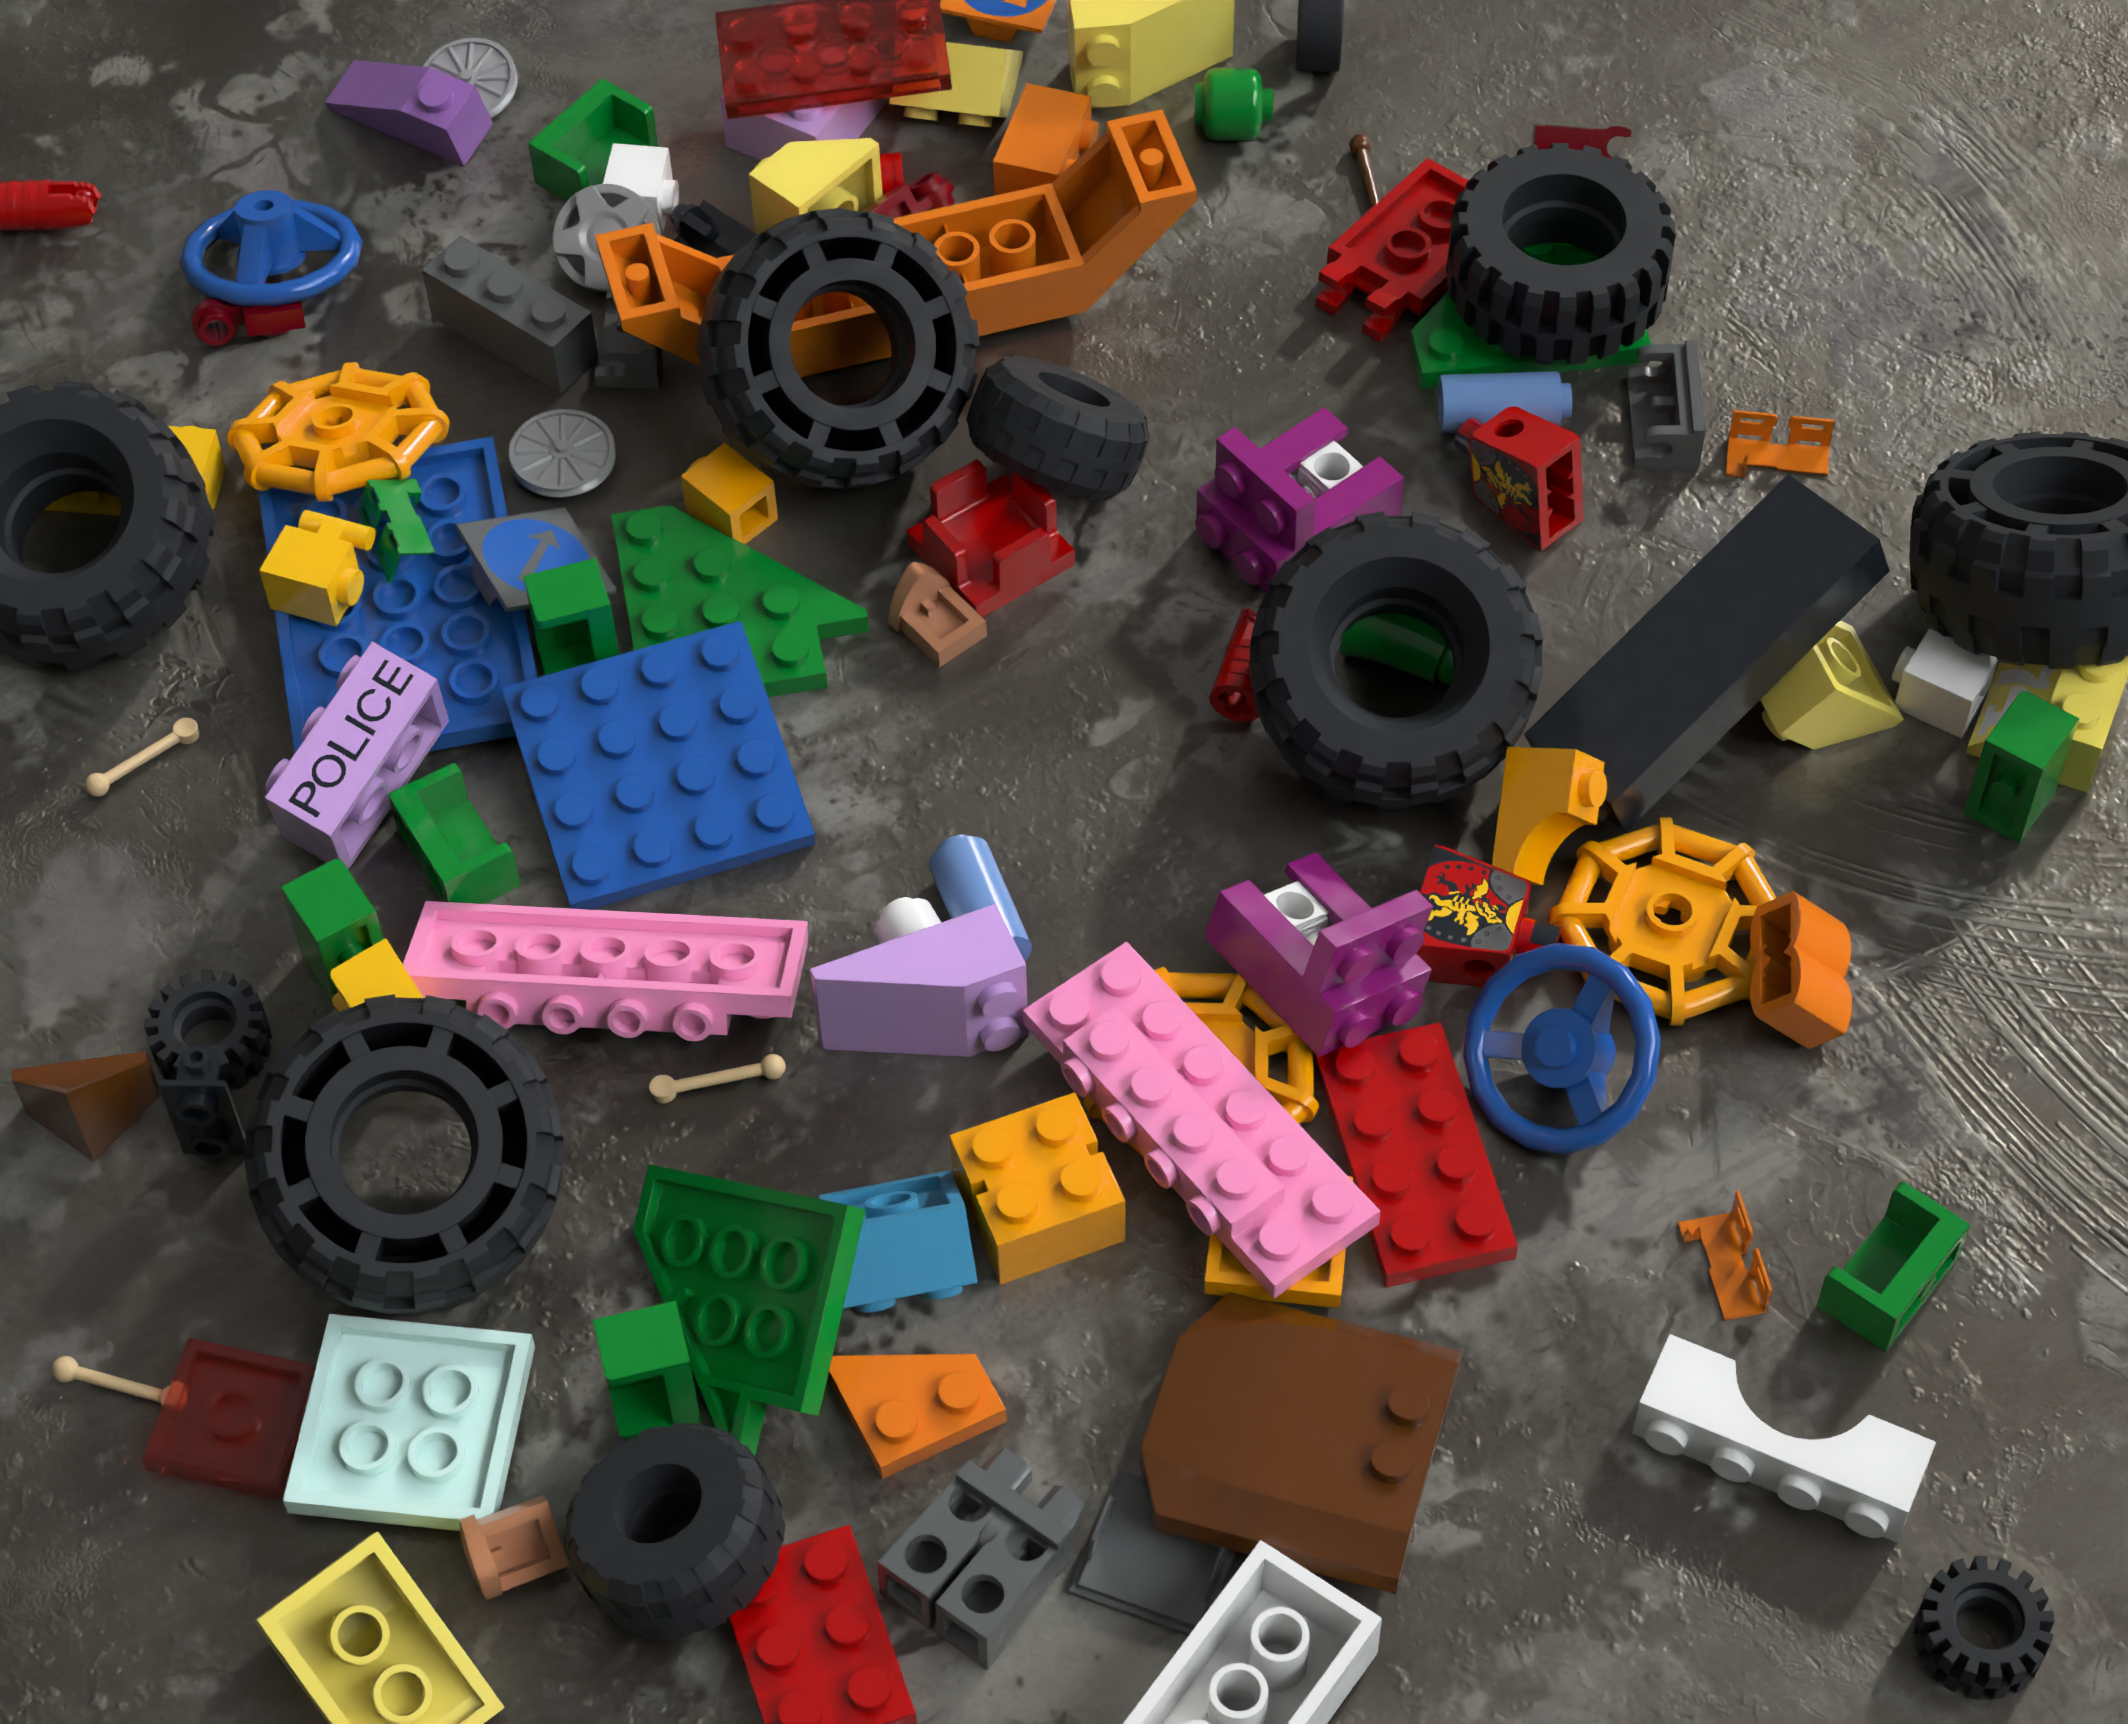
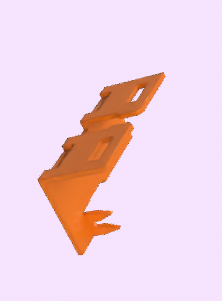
(1788, 457)
(1728, 1273)

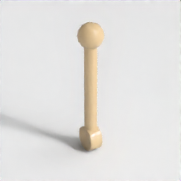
(184, 732)
(665, 1088)
(67, 1369)

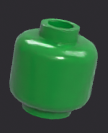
(1232, 104)

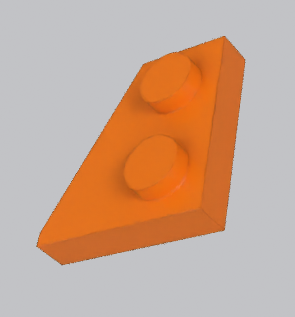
(914, 1404)

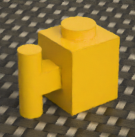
(316, 568)

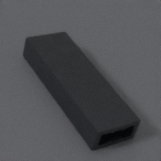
(1714, 646)

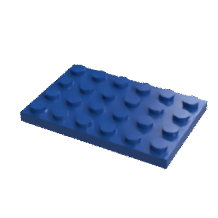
(427, 612)

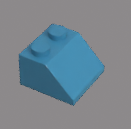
(909, 1241)

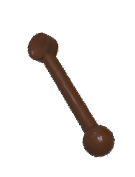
(1360, 146)

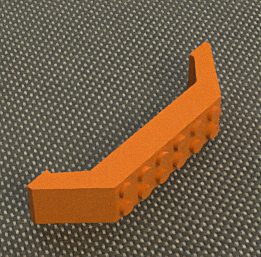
(1016, 252)

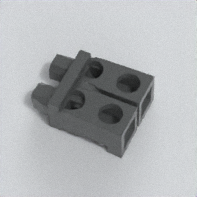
(981, 1555)

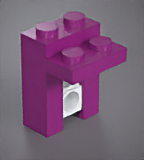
(1287, 492)
(1325, 953)

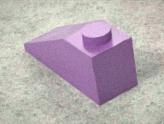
(414, 106)

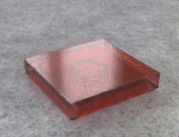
(231, 1419)

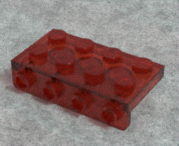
(829, 53)

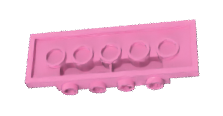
(607, 967)
(1200, 1120)

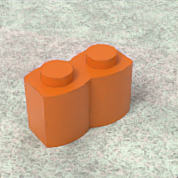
(1800, 970)

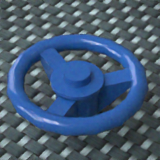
(273, 241)
(1564, 1048)

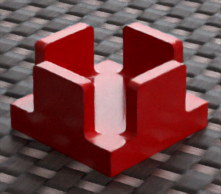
(991, 536)

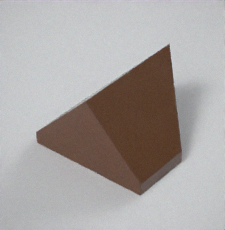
(89, 1098)

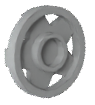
(596, 219)

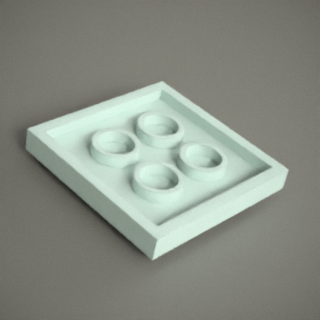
(409, 1422)

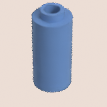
(1488, 394)
(971, 880)

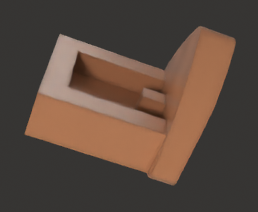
(934, 614)
(512, 1546)

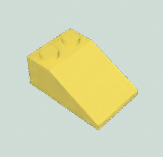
(1143, 46)
(375, 1646)

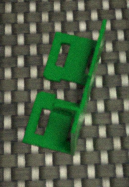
(404, 524)

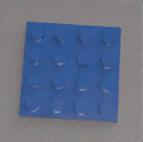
(657, 767)

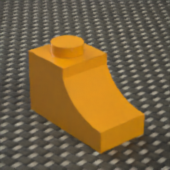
(1541, 803)

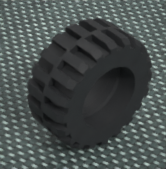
(1571, 201)

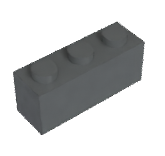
(510, 314)

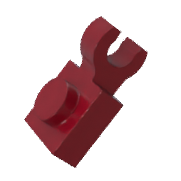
(1577, 137)

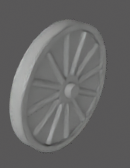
(482, 65)
(562, 453)

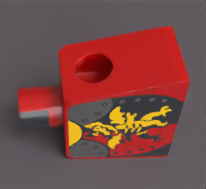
(1525, 473)
(1476, 919)

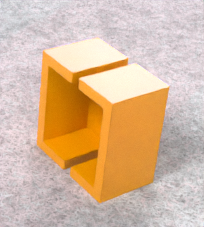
(1043, 1185)

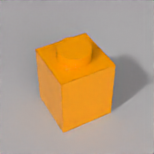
(729, 494)

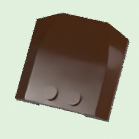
(1297, 1437)

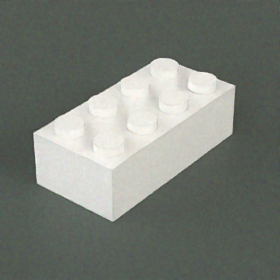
(1266, 1651)

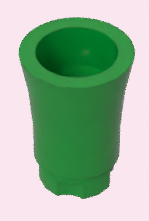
(1401, 644)

